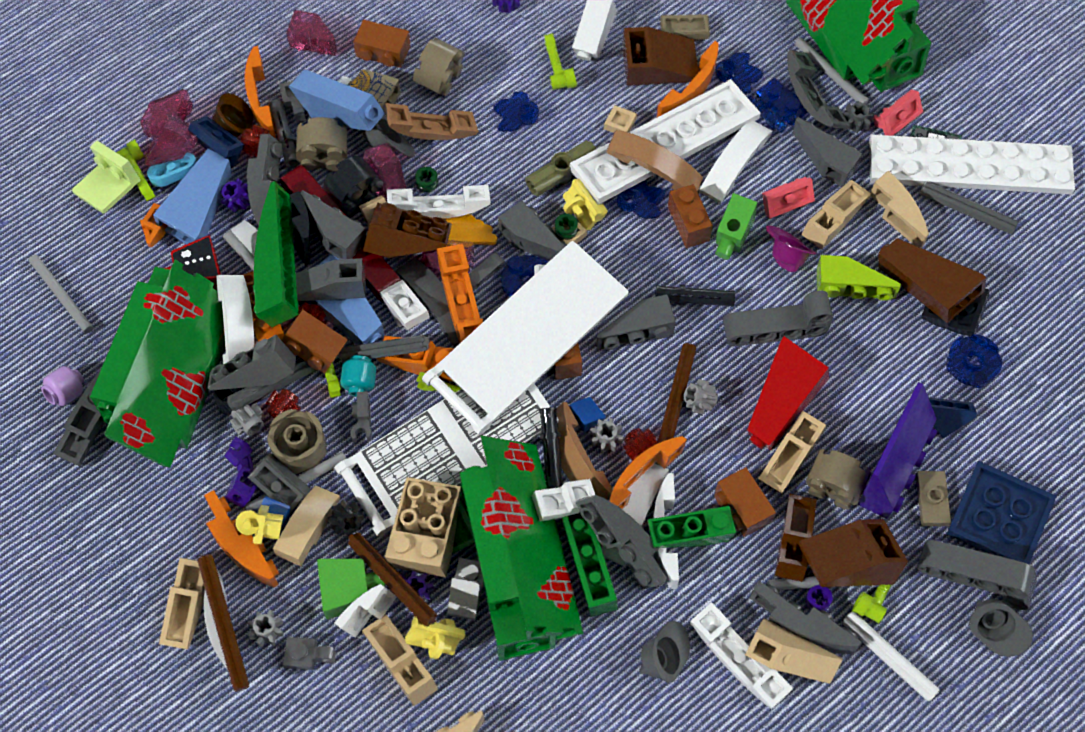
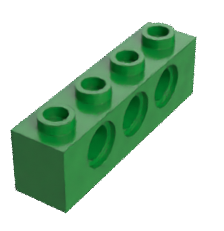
(590, 565)

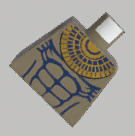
(382, 87)

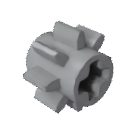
(700, 396)
(247, 419)
(609, 429)
(262, 621)

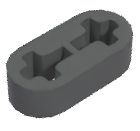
(485, 270)

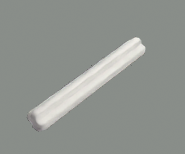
(891, 656)

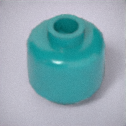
(358, 375)

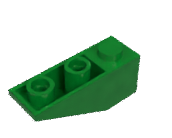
(693, 528)

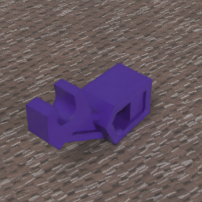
(241, 486)

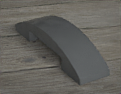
(800, 73)
(430, 293)

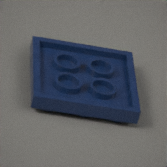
(1001, 514)

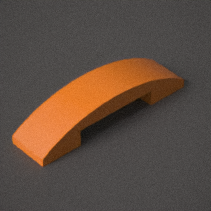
(253, 73)
(696, 86)
(458, 290)
(662, 453)

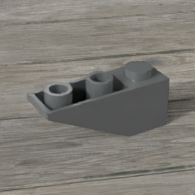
(829, 155)
(336, 231)
(528, 233)
(332, 281)
(644, 321)
(259, 366)

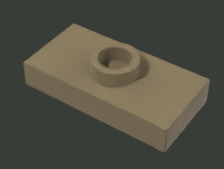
(686, 25)
(933, 498)

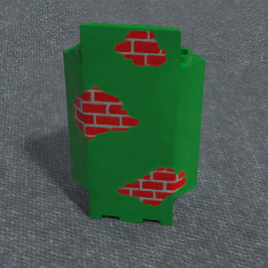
(867, 38)
(161, 364)
(517, 552)

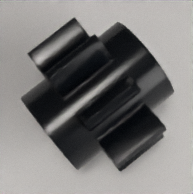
(345, 518)

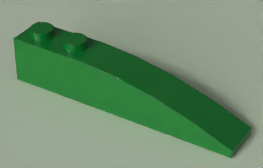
(274, 260)

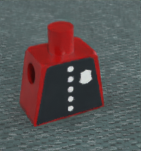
(198, 258)

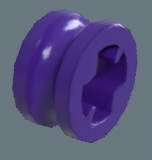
(826, 595)

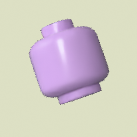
(62, 386)

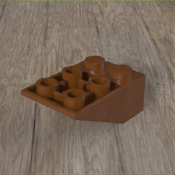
(658, 57)
(404, 232)
(855, 555)

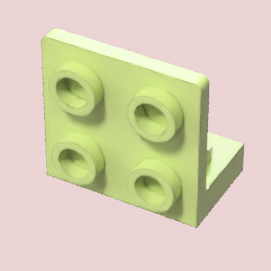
(108, 181)

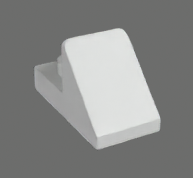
(404, 305)
(466, 590)

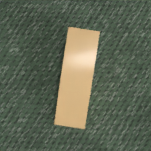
(900, 209)
(835, 214)
(792, 452)
(306, 525)
(183, 605)
(400, 660)

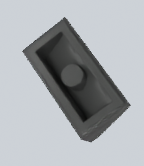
(279, 482)

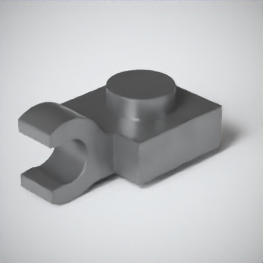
(291, 101)
(362, 411)
(303, 653)

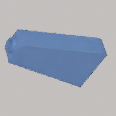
(337, 101)
(195, 199)
(352, 316)

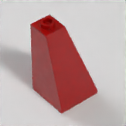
(788, 390)

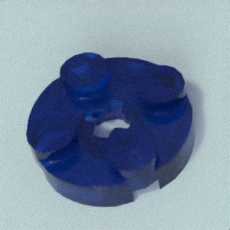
(516, 269)
(970, 374)

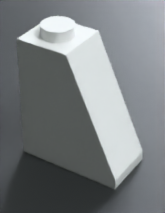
(594, 28)

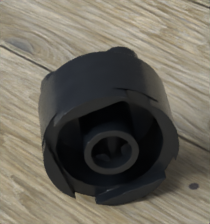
(352, 184)

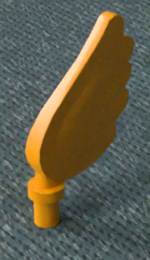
(471, 230)

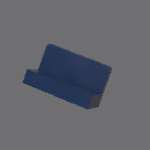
(216, 138)

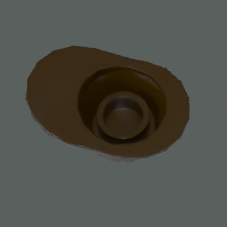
(233, 114)

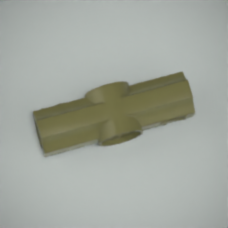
(551, 175)

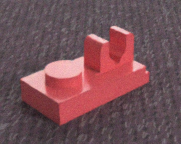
(900, 113)
(788, 197)

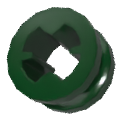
(426, 172)
(572, 223)

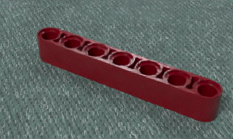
(377, 271)

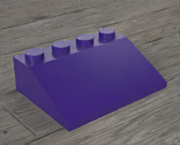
(900, 456)

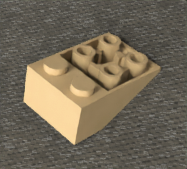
(424, 527)

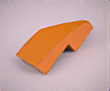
(152, 232)

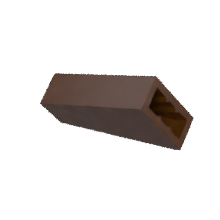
(930, 278)

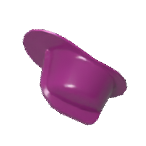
(788, 250)

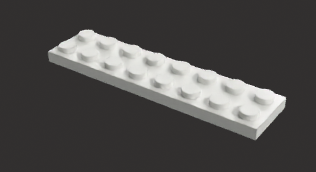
(679, 130)
(973, 164)

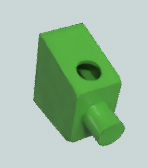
(735, 225)
(343, 583)

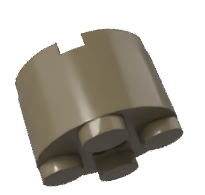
(438, 66)
(321, 144)
(311, 442)
(837, 478)

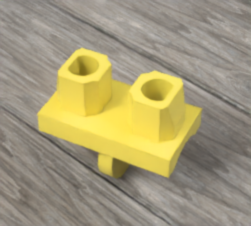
(583, 205)
(260, 523)
(437, 637)

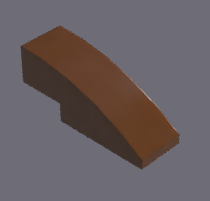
(797, 526)

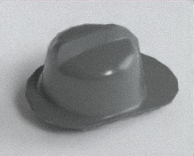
(382, 133)
(1000, 628)
(666, 653)

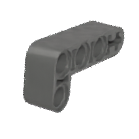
(772, 324)
(980, 570)

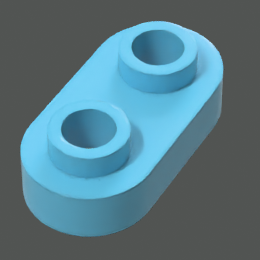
(169, 172)

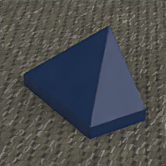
(951, 415)

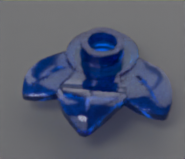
(739, 71)
(516, 112)
(644, 200)

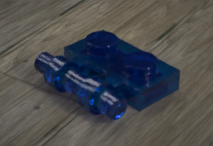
(781, 101)

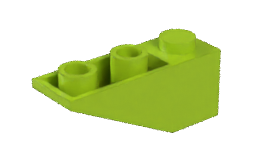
(852, 279)

